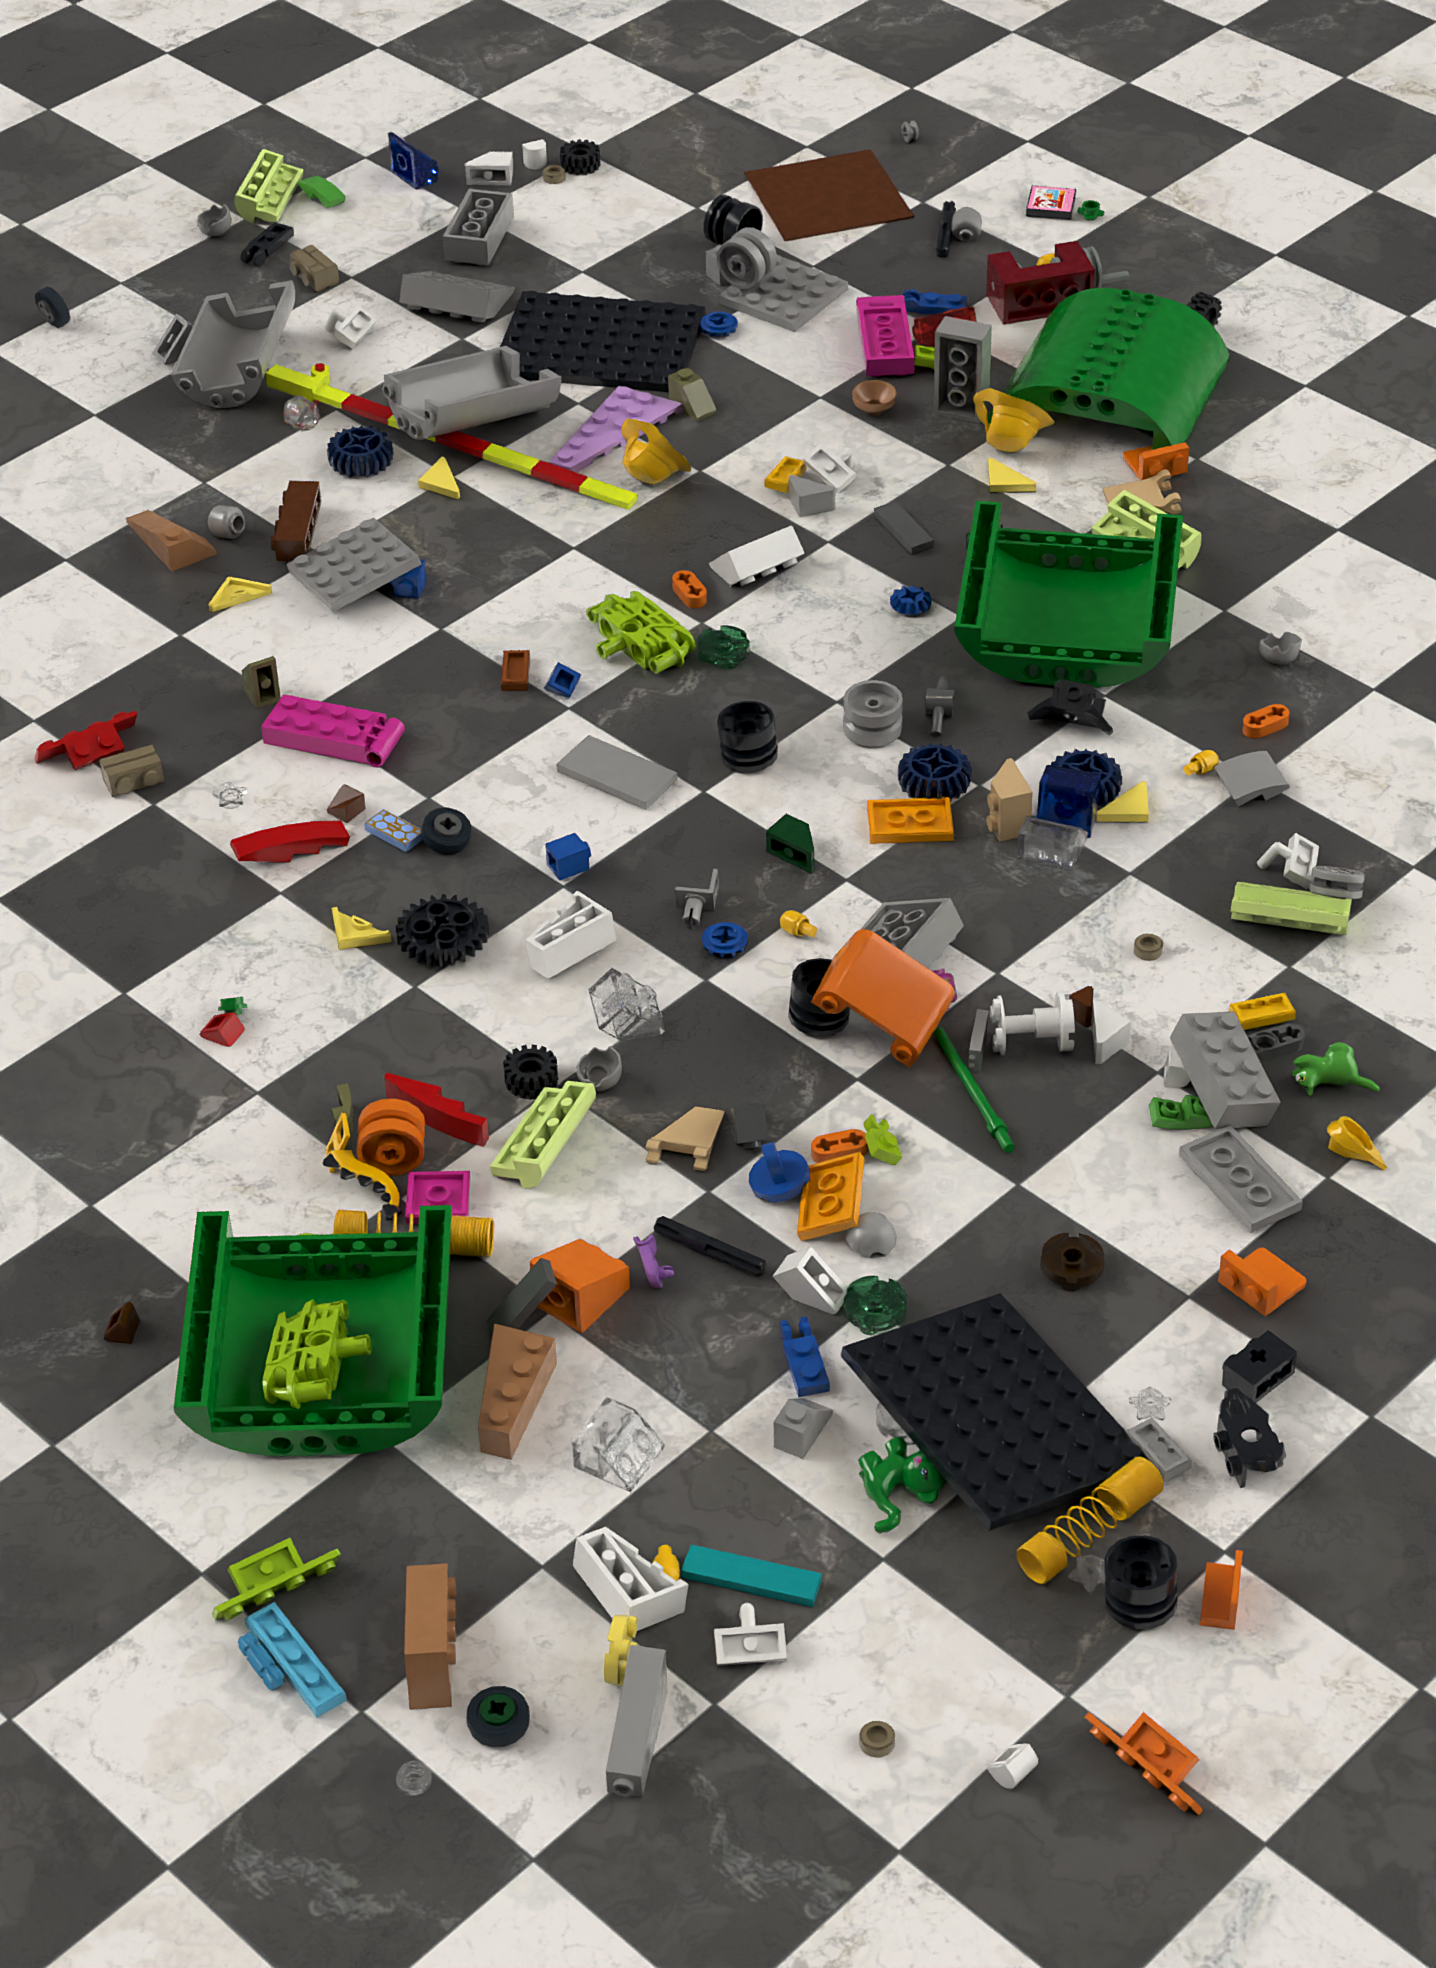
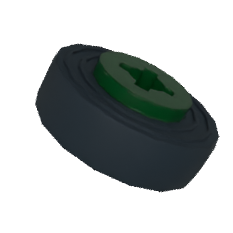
(492, 1728)

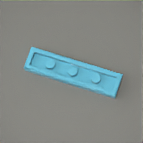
(296, 1659)

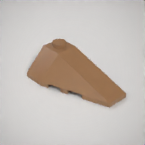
(170, 541)

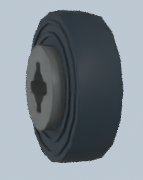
(52, 307)
(436, 832)

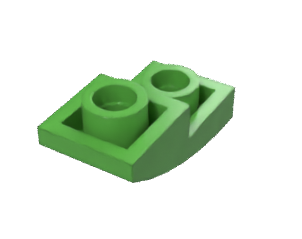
(323, 190)
(1177, 1115)

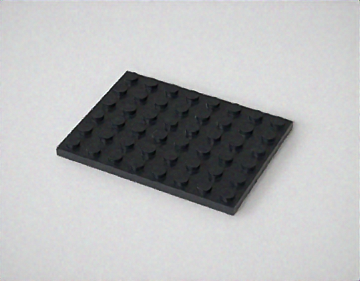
(603, 339)
(993, 1409)

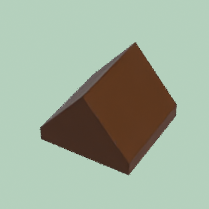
(1082, 1006)
(122, 1324)

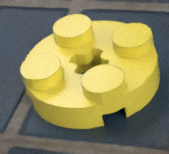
(620, 1637)

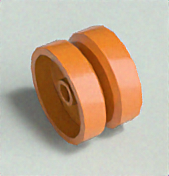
(391, 1136)

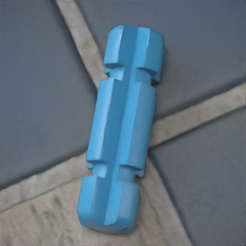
(261, 1661)

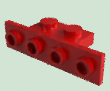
(91, 744)

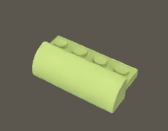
(267, 188)
(1136, 518)
(1290, 908)
(543, 1132)

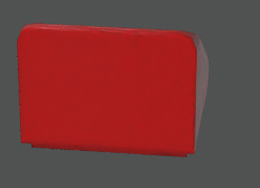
(223, 1029)

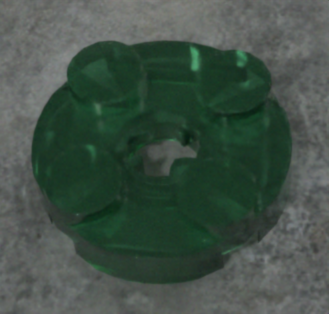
(713, 649)
(875, 1318)

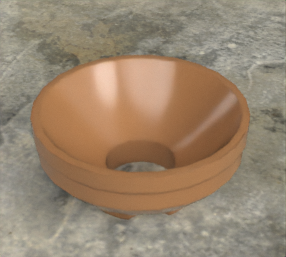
(874, 396)

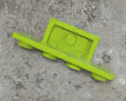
(268, 1572)

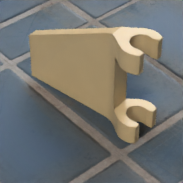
(1149, 491)
(689, 1134)

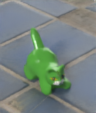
(1335, 1068)

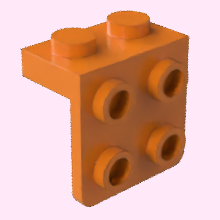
(1149, 462)
(1260, 1279)

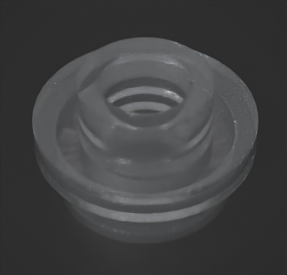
(413, 1770)

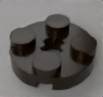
(1072, 1274)

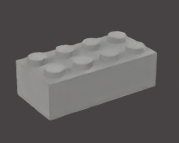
(478, 227)
(961, 367)
(1224, 1070)

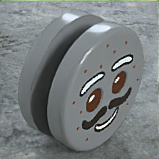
(1338, 882)

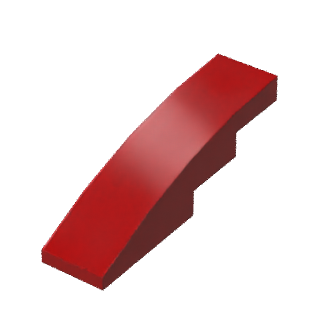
(281, 842)
(439, 1112)

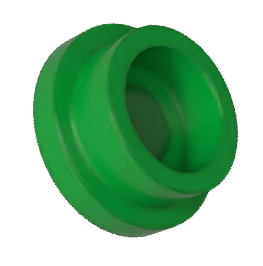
(232, 1005)

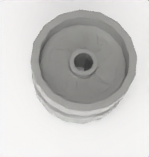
(746, 258)
(872, 713)

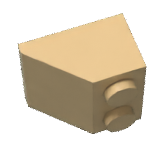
(1008, 802)

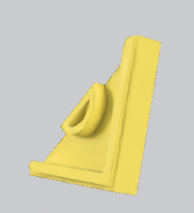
(440, 480)
(1007, 480)
(237, 591)
(1128, 807)
(356, 932)

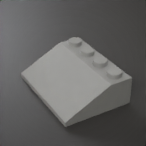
(453, 295)
(917, 927)

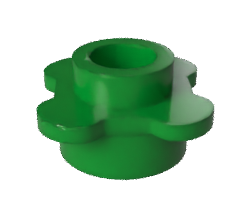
(1090, 210)

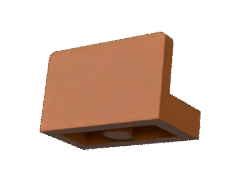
(1221, 1594)

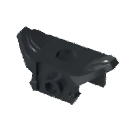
(1073, 704)
(1236, 1416)

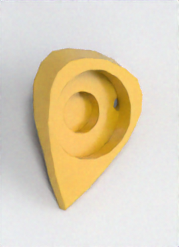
(1353, 1142)

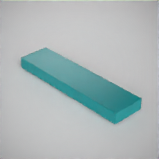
(751, 1575)

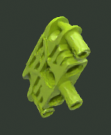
(640, 631)
(309, 1353)

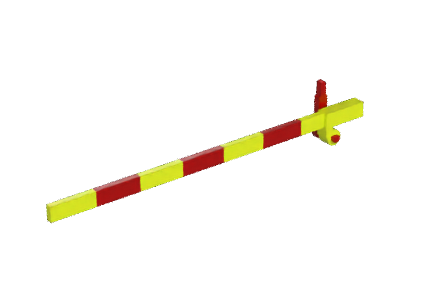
(318, 389)

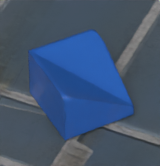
(562, 680)

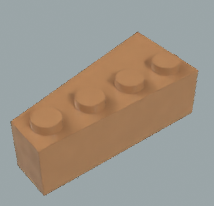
(514, 1383)
(429, 1635)

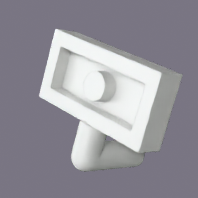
(352, 327)
(830, 467)
(1300, 859)
(750, 1642)

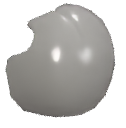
(214, 221)
(1280, 650)
(600, 1068)
(872, 1235)

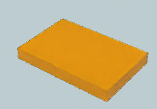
(910, 820)
(831, 1197)

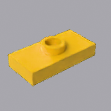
(779, 476)
(1263, 1011)

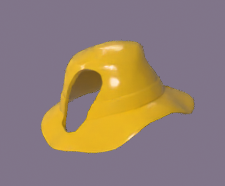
(1012, 422)
(653, 460)

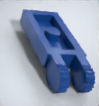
(932, 302)
(804, 1359)

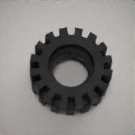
(580, 157)
(1207, 306)
(526, 1060)

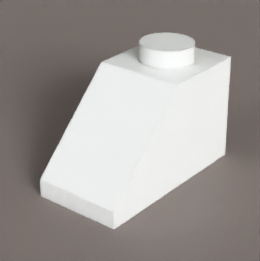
(490, 169)
(811, 1281)

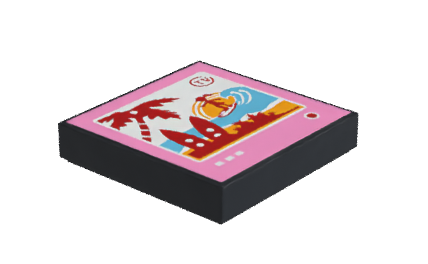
(1051, 202)

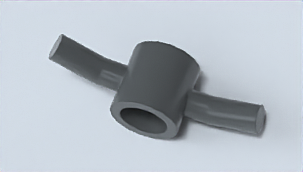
(939, 704)

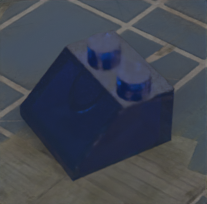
(411, 163)
(1069, 797)

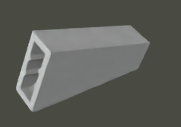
(637, 1721)

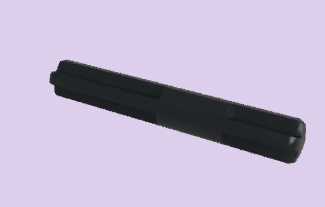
(945, 231)
(709, 1246)

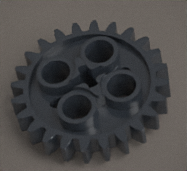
(442, 930)

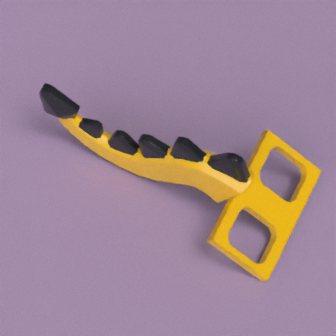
(365, 1173)

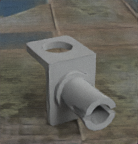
(696, 900)

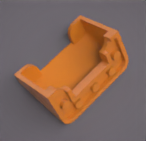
(886, 991)

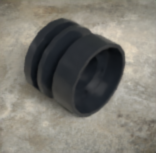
(728, 216)
(747, 736)
(802, 1012)
(1140, 1582)

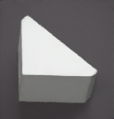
(1109, 1031)

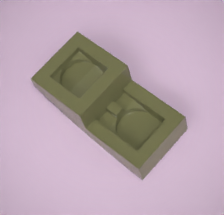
(345, 1106)

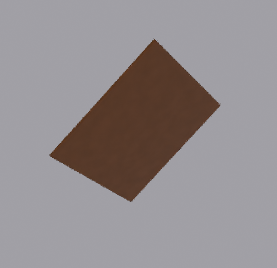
(828, 195)

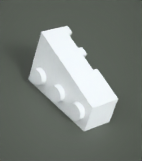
(571, 936)
(626, 1580)

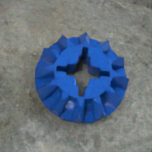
(712, 324)
(902, 602)
(715, 934)

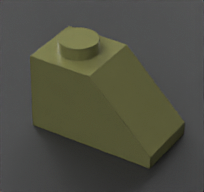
(690, 390)
(262, 682)

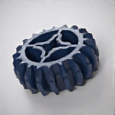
(360, 451)
(1097, 763)
(934, 772)

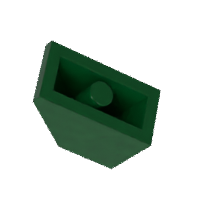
(791, 842)

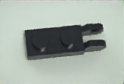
(266, 243)

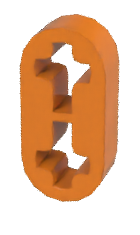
(689, 589)
(1265, 721)
(838, 1145)

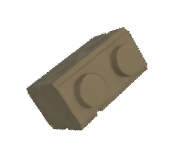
(314, 268)
(132, 770)

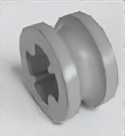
(910, 131)

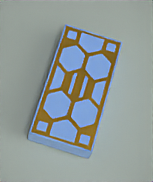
(394, 830)

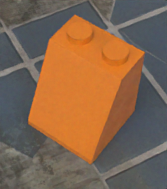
(585, 1285)

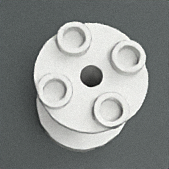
(1044, 1022)

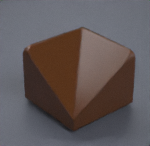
(347, 803)

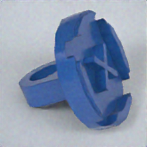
(778, 1174)

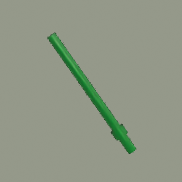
(995, 1125)

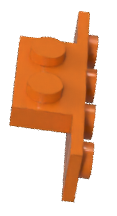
(1156, 1751)

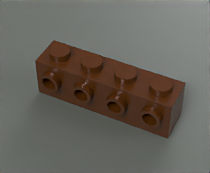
(296, 520)

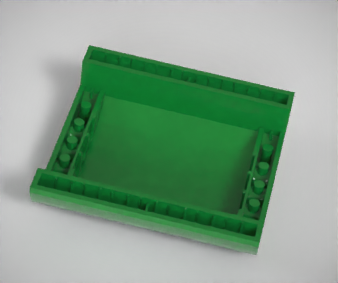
(1127, 348)
(1055, 615)
(232, 1305)

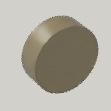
(554, 174)
(1148, 947)
(877, 1739)

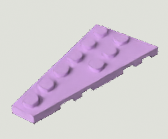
(604, 426)

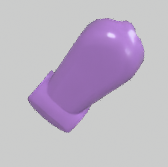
(653, 1272)

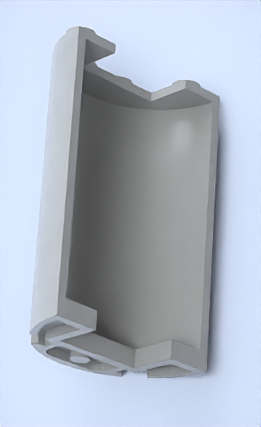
(231, 349)
(466, 393)

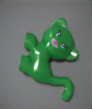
(896, 1469)

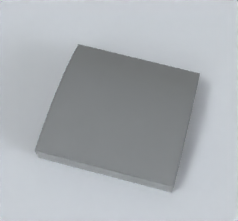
(1251, 776)

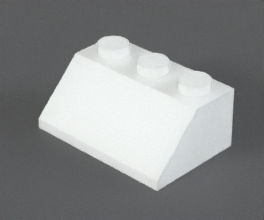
(759, 557)

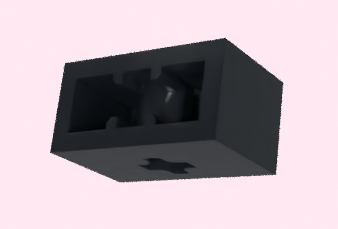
(1259, 1366)

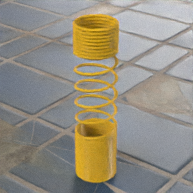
(468, 1234)
(1119, 1495)

